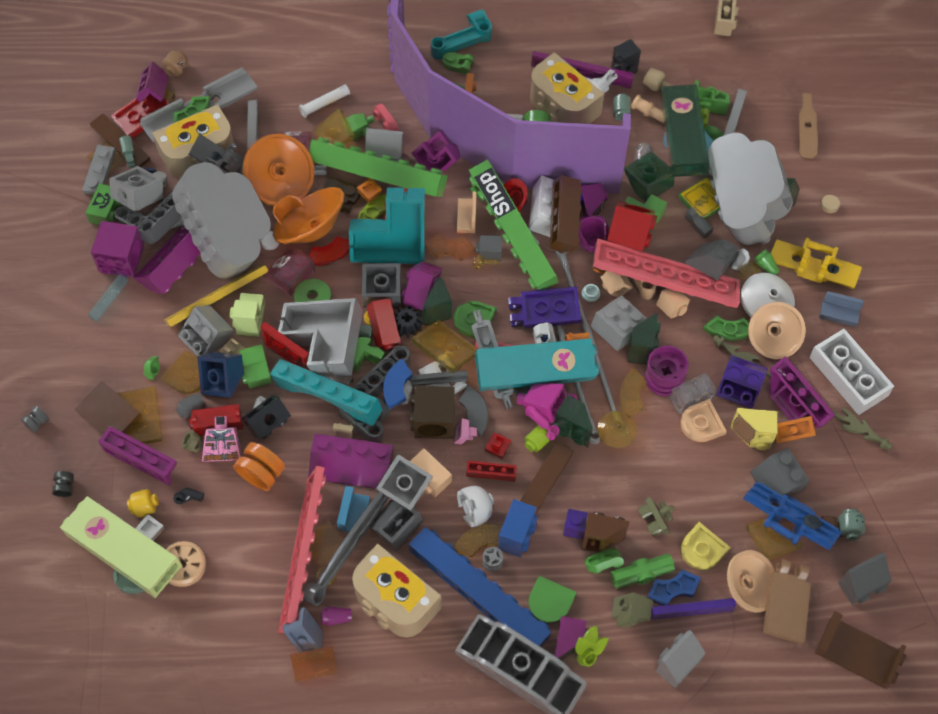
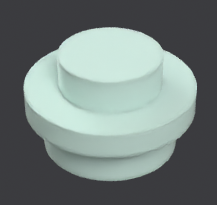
(591, 293)

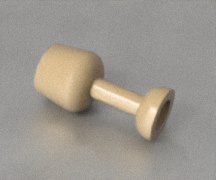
(655, 79)

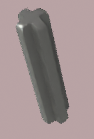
(439, 378)

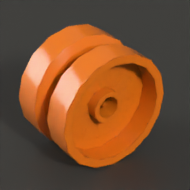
(259, 466)

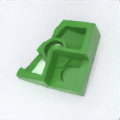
(713, 99)

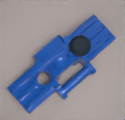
(801, 515)

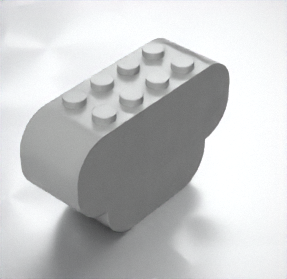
(748, 186)
(221, 217)
(521, 666)

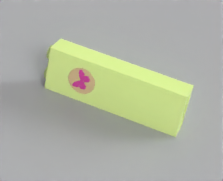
(121, 546)

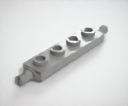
(486, 339)

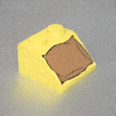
(755, 427)

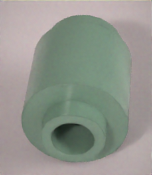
(621, 106)

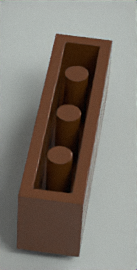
(565, 214)

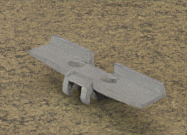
(228, 89)

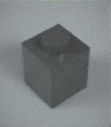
(490, 247)

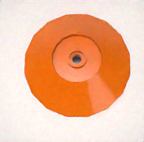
(314, 220)

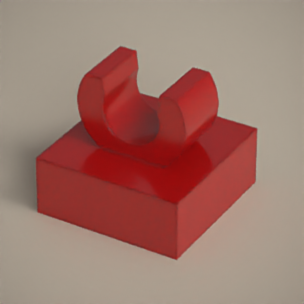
(498, 445)

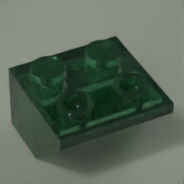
(644, 340)
(574, 421)

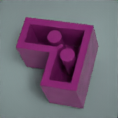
(420, 284)

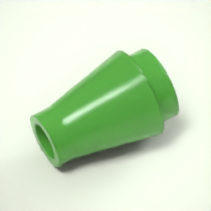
(766, 262)

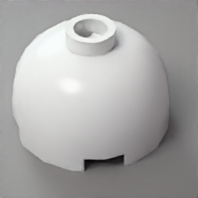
(476, 504)

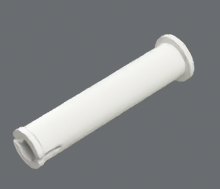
(324, 100)

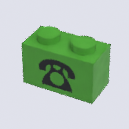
(102, 206)

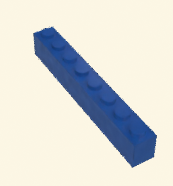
(475, 586)

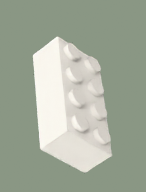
(851, 371)

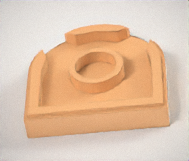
(702, 422)

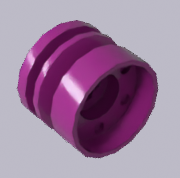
(669, 362)

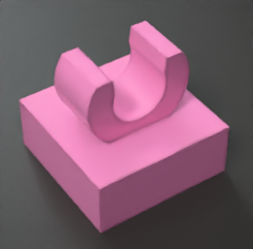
(464, 432)

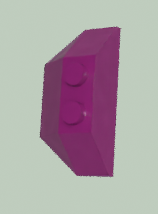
(797, 394)

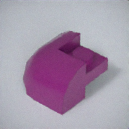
(437, 152)

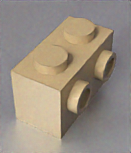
(725, 17)

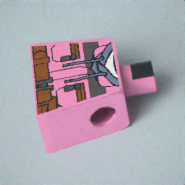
(221, 442)

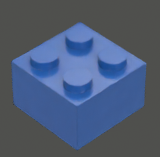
(517, 528)

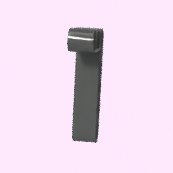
(155, 224)
(365, 386)

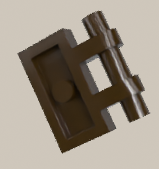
(350, 191)

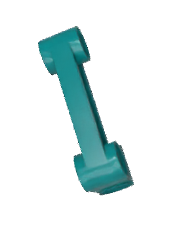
(478, 32)

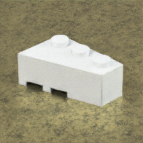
(541, 206)

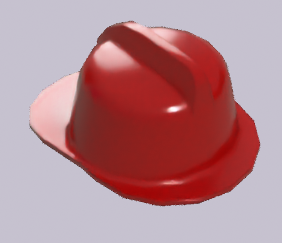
(518, 192)

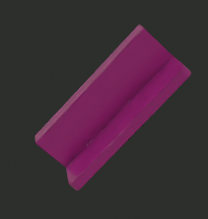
(152, 81)

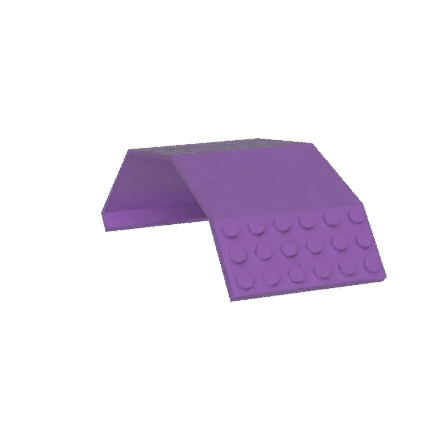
(483, 132)

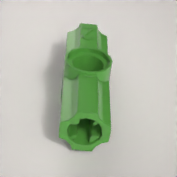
(642, 571)

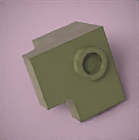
(631, 610)

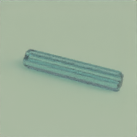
(108, 297)

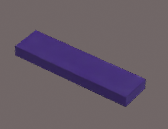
(693, 608)

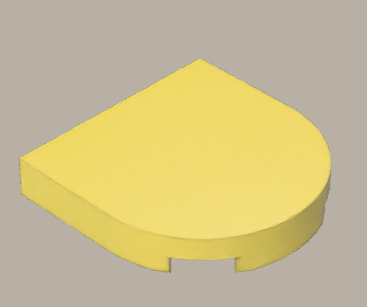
(703, 548)

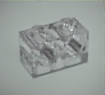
(692, 392)

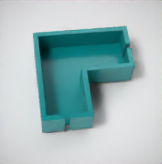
(398, 237)

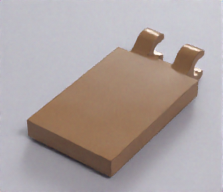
(787, 603)

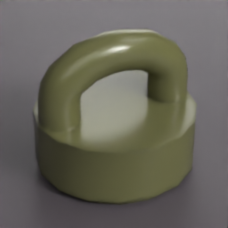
(190, 441)

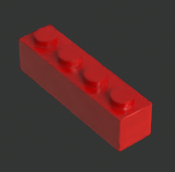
(491, 471)

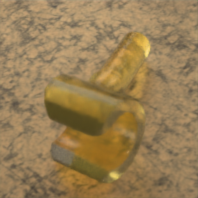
(479, 261)

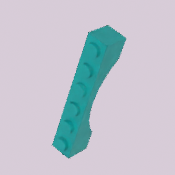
(354, 402)

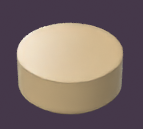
(830, 204)

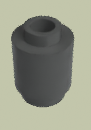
(190, 403)

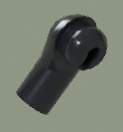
(188, 494)

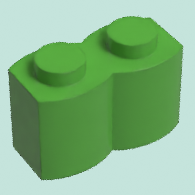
(255, 367)

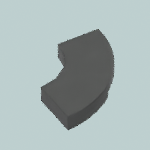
(475, 408)

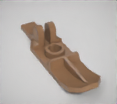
(807, 136)

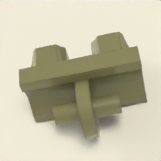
(659, 525)

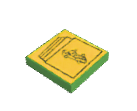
(701, 198)

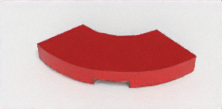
(326, 254)

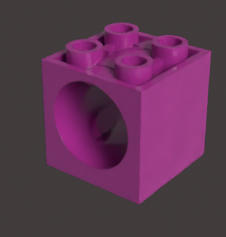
(117, 249)

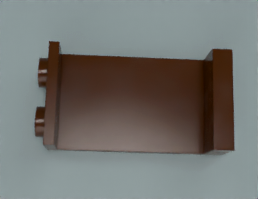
(860, 652)

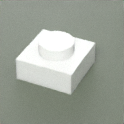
(150, 527)

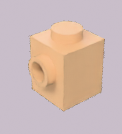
(615, 284)
(673, 303)

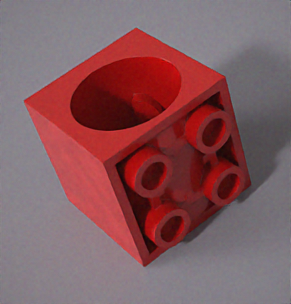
(632, 226)

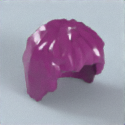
(592, 229)

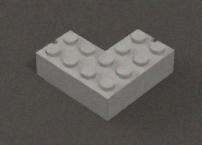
(329, 329)

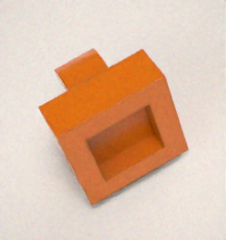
(369, 190)

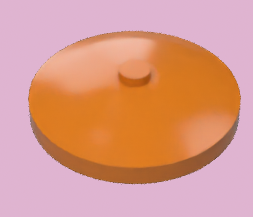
(278, 168)

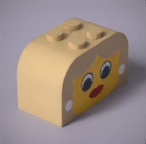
(564, 92)
(178, 138)
(394, 594)

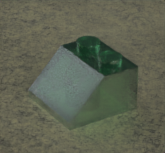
(649, 176)

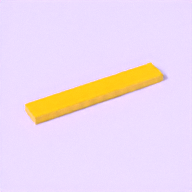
(217, 294)

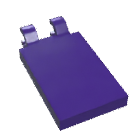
(550, 306)

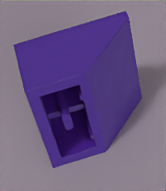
(742, 381)

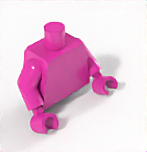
(542, 404)

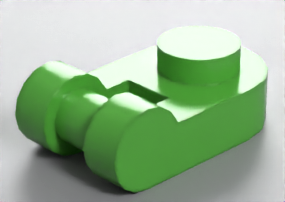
(452, 62)
(598, 562)

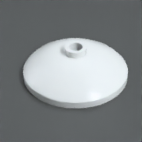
(758, 289)

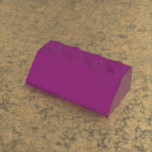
(168, 262)
(350, 460)

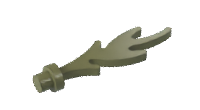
(731, 350)
(858, 428)

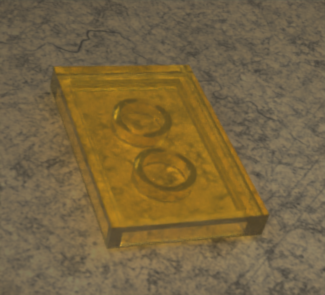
(445, 346)
(147, 427)

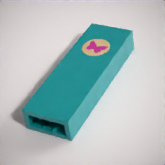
(536, 364)

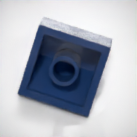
(220, 373)

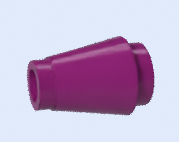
(335, 615)

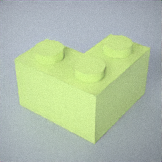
(248, 314)

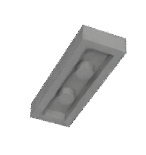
(99, 168)

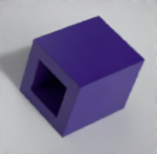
(575, 524)

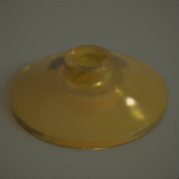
(613, 436)

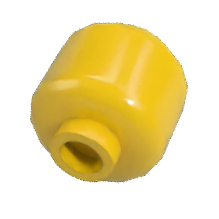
(142, 503)

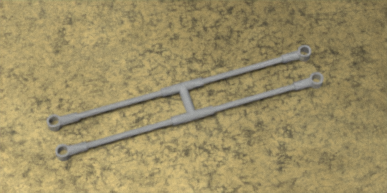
(586, 327)

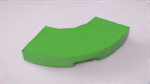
(196, 105)
(729, 330)

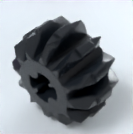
(408, 321)

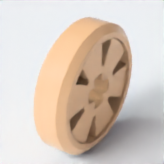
(195, 566)

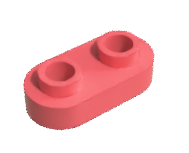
(385, 117)

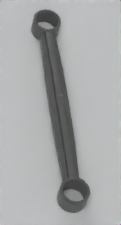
(316, 591)

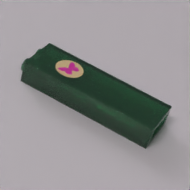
(684, 130)

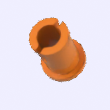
(578, 336)

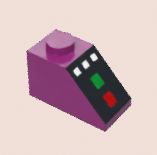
(593, 199)
(569, 633)

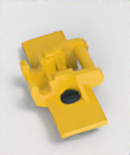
(814, 269)

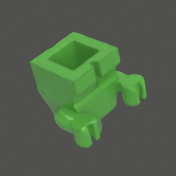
(359, 124)

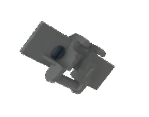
(207, 151)

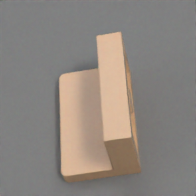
(466, 215)

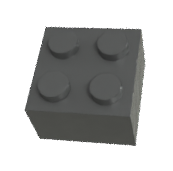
(381, 283)

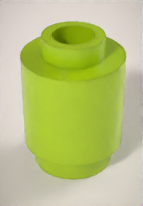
(536, 439)

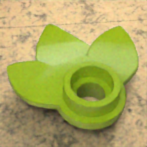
(590, 647)

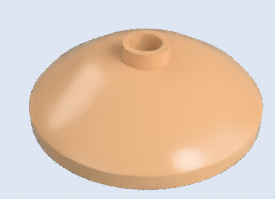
(789, 330)
(749, 580)

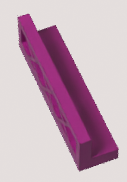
(138, 455)

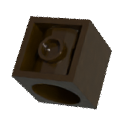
(433, 412)

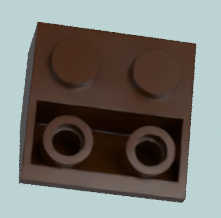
(603, 532)

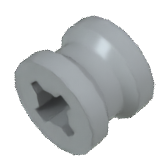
(492, 554)

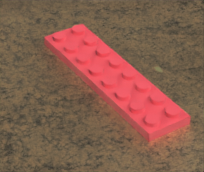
(665, 273)
(301, 553)

